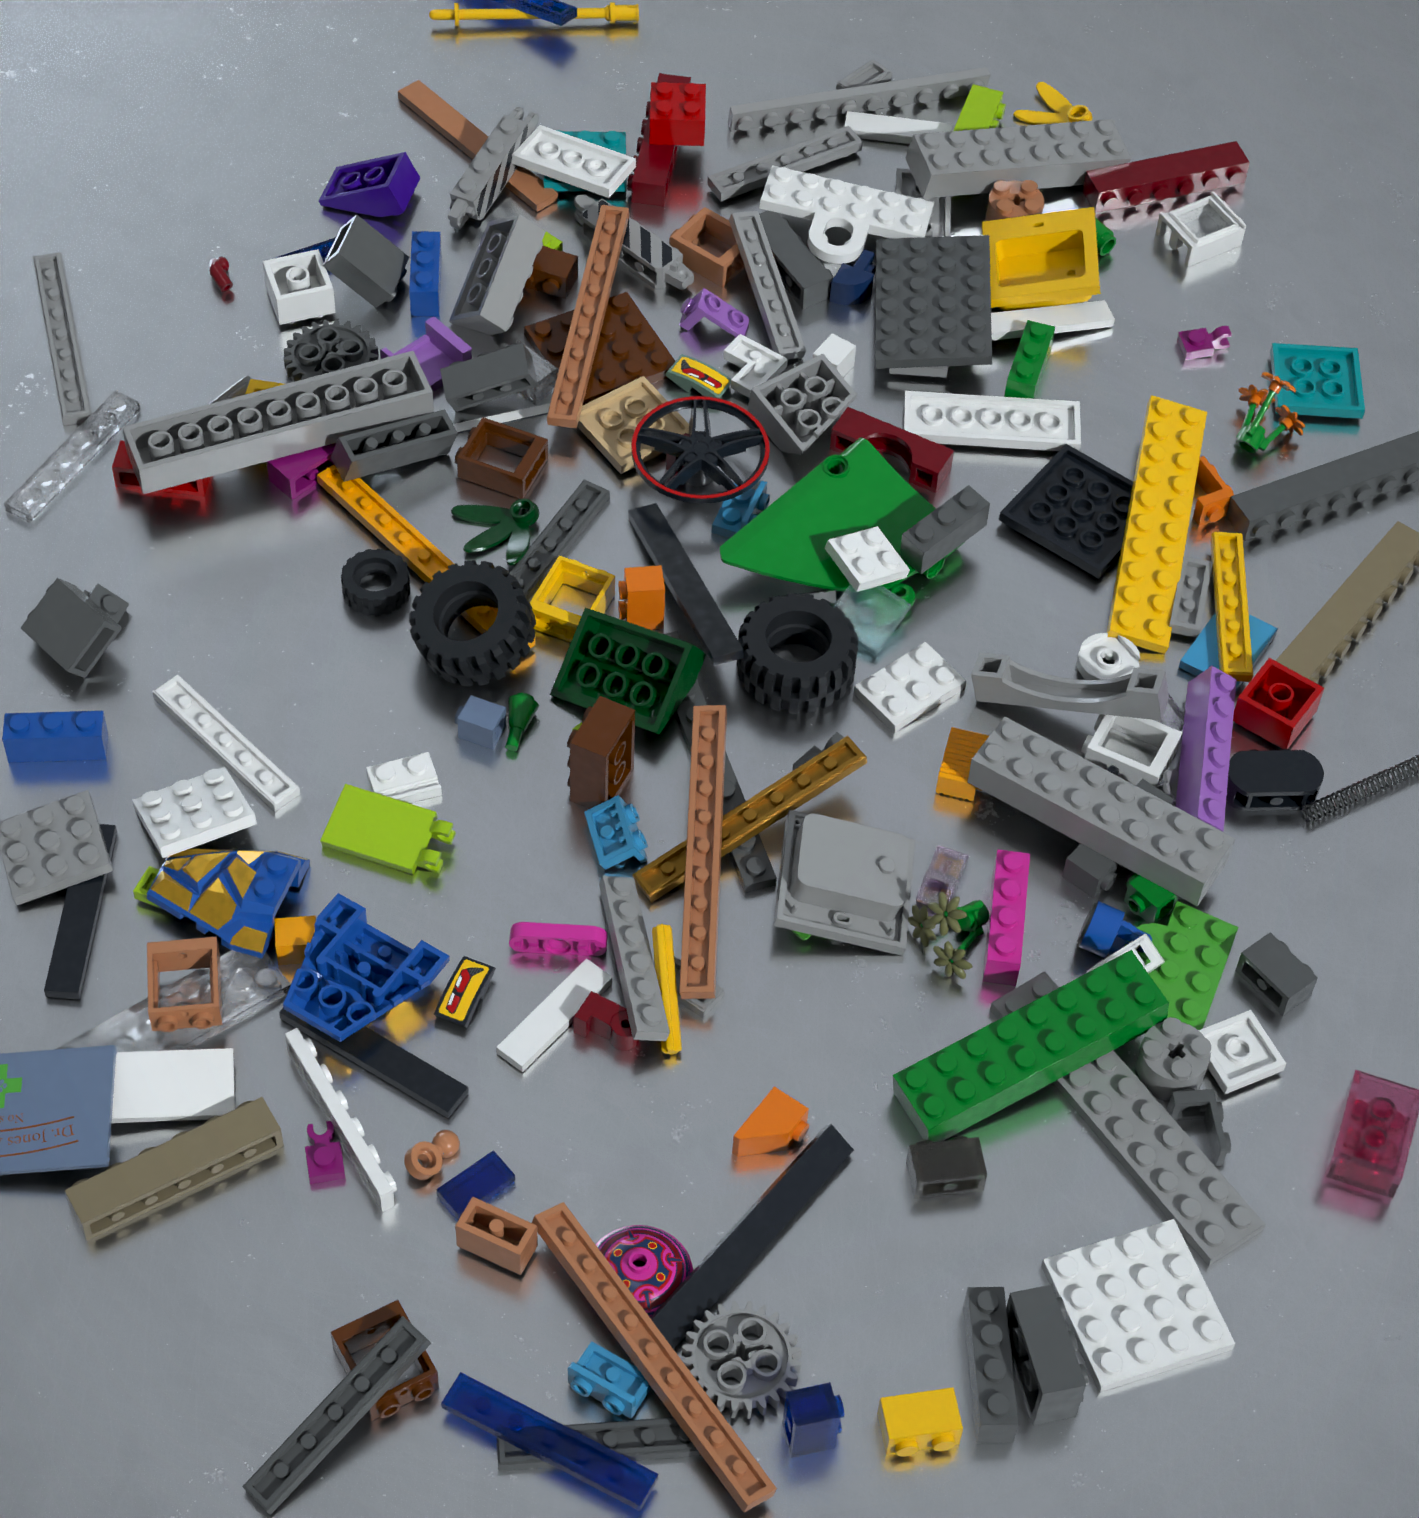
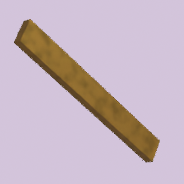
(758, 813)

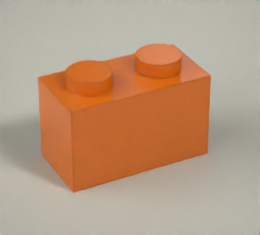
(643, 597)

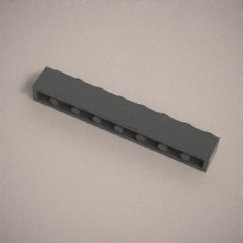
(1325, 487)

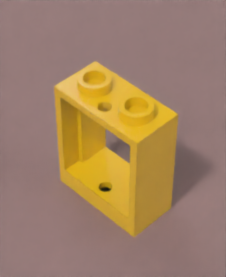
(570, 572)

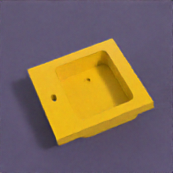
(1043, 259)

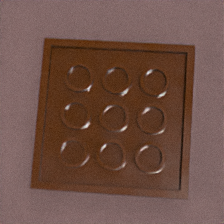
(624, 349)

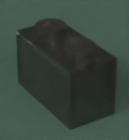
(946, 1167)

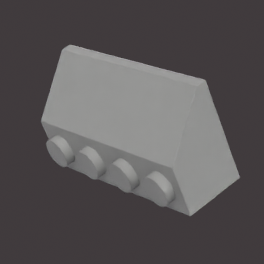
(498, 275)

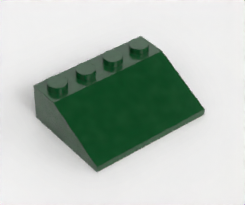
(628, 667)

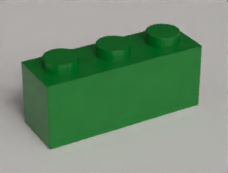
(1030, 360)

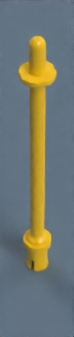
(609, 12)

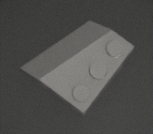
(800, 403)

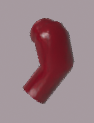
(217, 271)

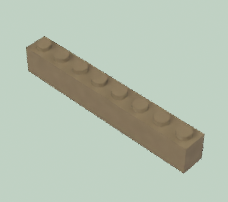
(1354, 604)

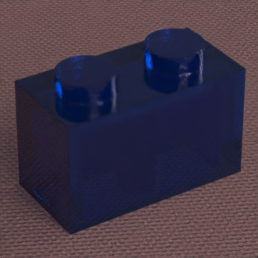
(812, 1419)

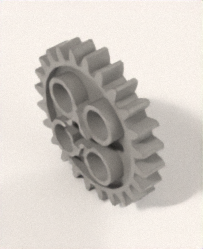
(728, 1331)

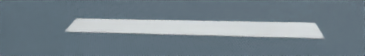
(505, 417)

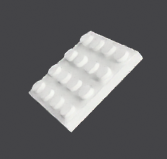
(1138, 1305)

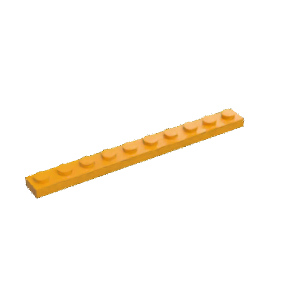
(398, 535)

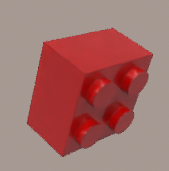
(677, 114)
(1277, 704)

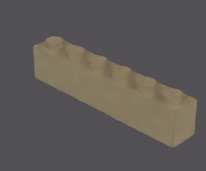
(174, 1168)

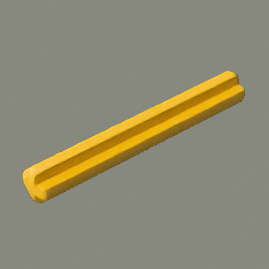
(666, 978)

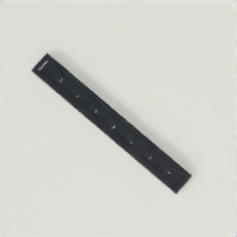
(686, 585)
(751, 1235)

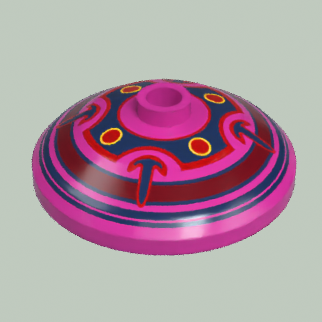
(664, 1259)

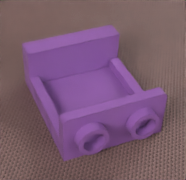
(435, 351)

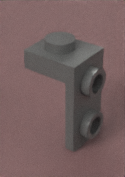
(1202, 1104)

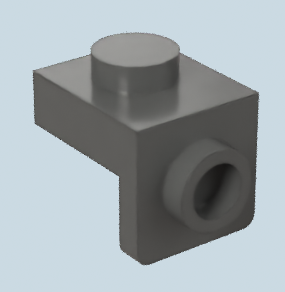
(108, 602)

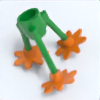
(1251, 435)

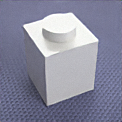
(839, 352)

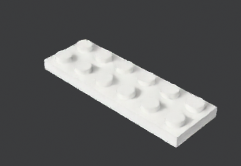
(993, 420)

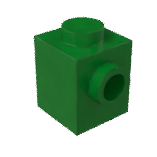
(1148, 899)

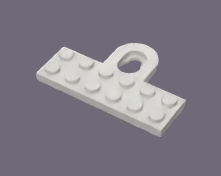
(843, 205)

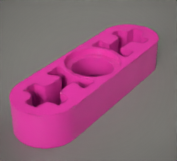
(544, 939)

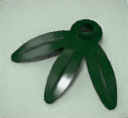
(509, 522)

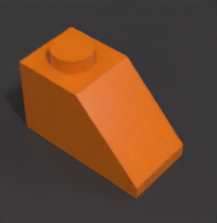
(772, 1126)

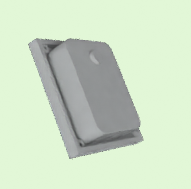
(845, 882)

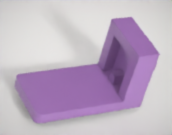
(714, 309)

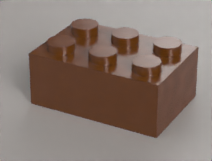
(601, 753)

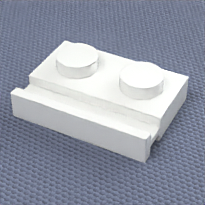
(405, 778)

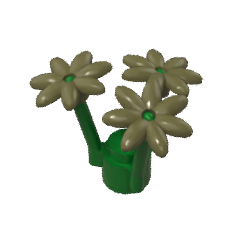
(948, 914)

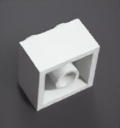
(299, 286)

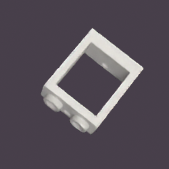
(1143, 729)

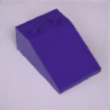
(372, 186)

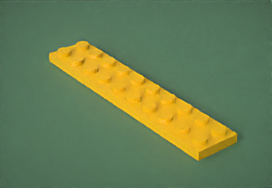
(1157, 524)

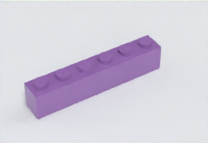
(1206, 746)

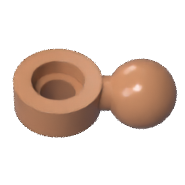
(443, 1145)

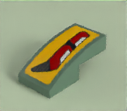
(691, 372)

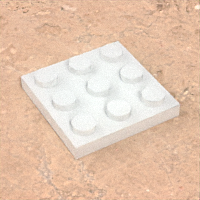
(194, 811)

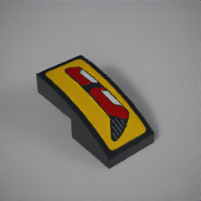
(463, 991)

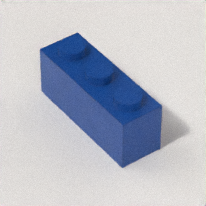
(425, 274)
(55, 736)

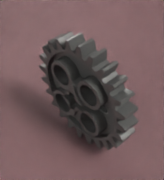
(327, 349)

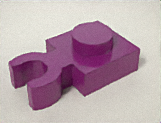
(324, 1156)

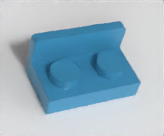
(740, 510)
(616, 832)

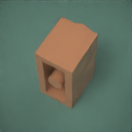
(496, 1235)

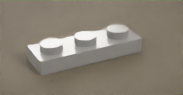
(1190, 597)

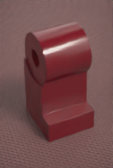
(606, 1020)

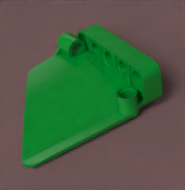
(831, 501)

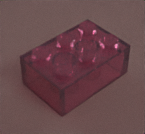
(1374, 1134)

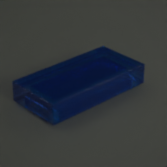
(479, 1180)

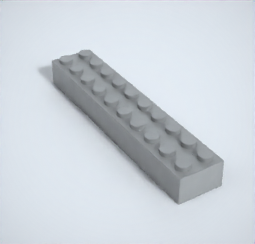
(276, 421)

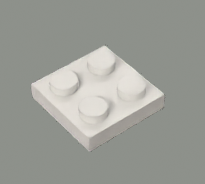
(867, 559)
(1241, 1052)

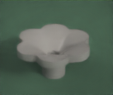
(1170, 783)

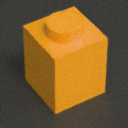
(292, 938)

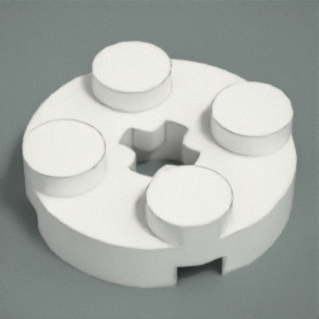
(1101, 646)

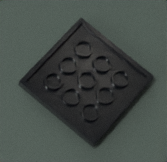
(1074, 510)

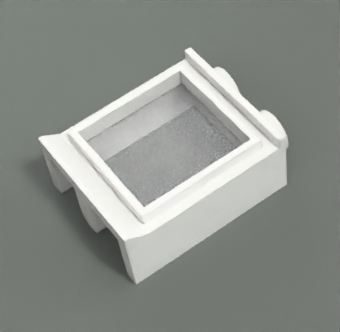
(1204, 227)

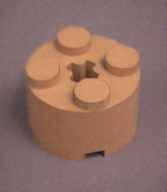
(1014, 200)

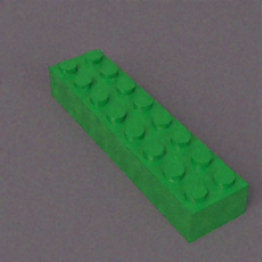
(1030, 1048)

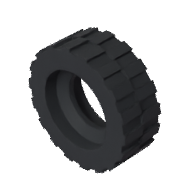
(370, 563)

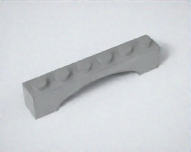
(1135, 695)

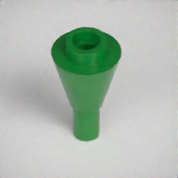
(520, 713)

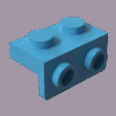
(609, 1380)

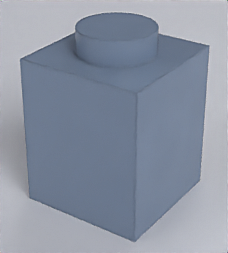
(481, 722)

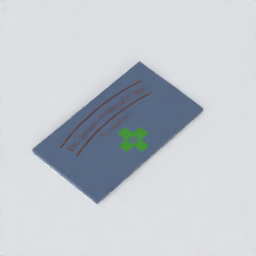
(56, 1109)

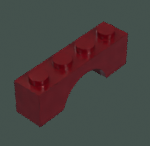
(925, 460)

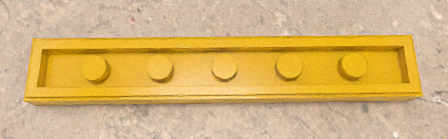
(1231, 605)

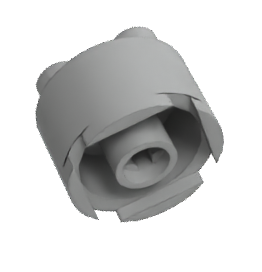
(1172, 1058)

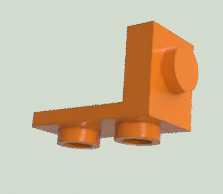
(1216, 502)

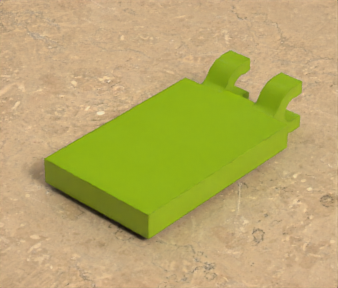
(386, 831)

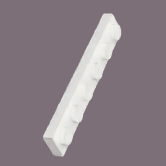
(347, 1129)

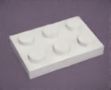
(909, 687)

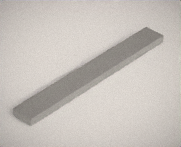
(62, 338)

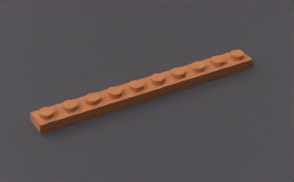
(588, 317)
(703, 853)
(654, 1358)

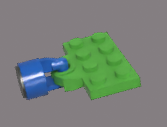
(1190, 944)

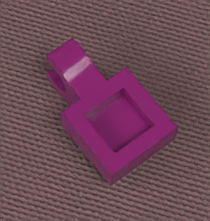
(1200, 344)

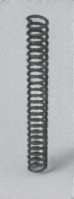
(1413, 759)

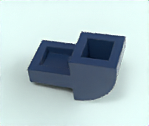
(854, 283)

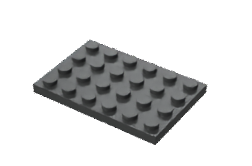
(933, 302)

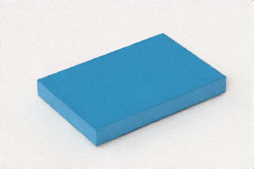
(1204, 649)

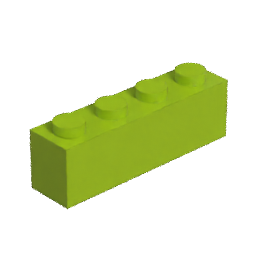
(981, 109)

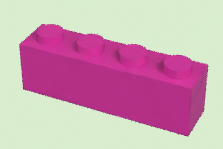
(1006, 917)

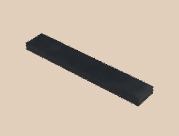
(77, 931)
(392, 1065)

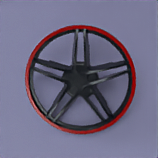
(700, 451)

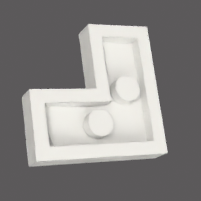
(756, 361)

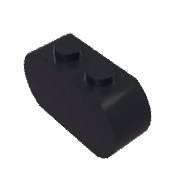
(1273, 780)

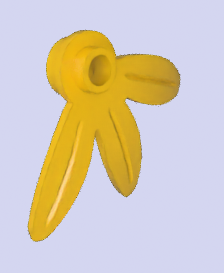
(1056, 102)

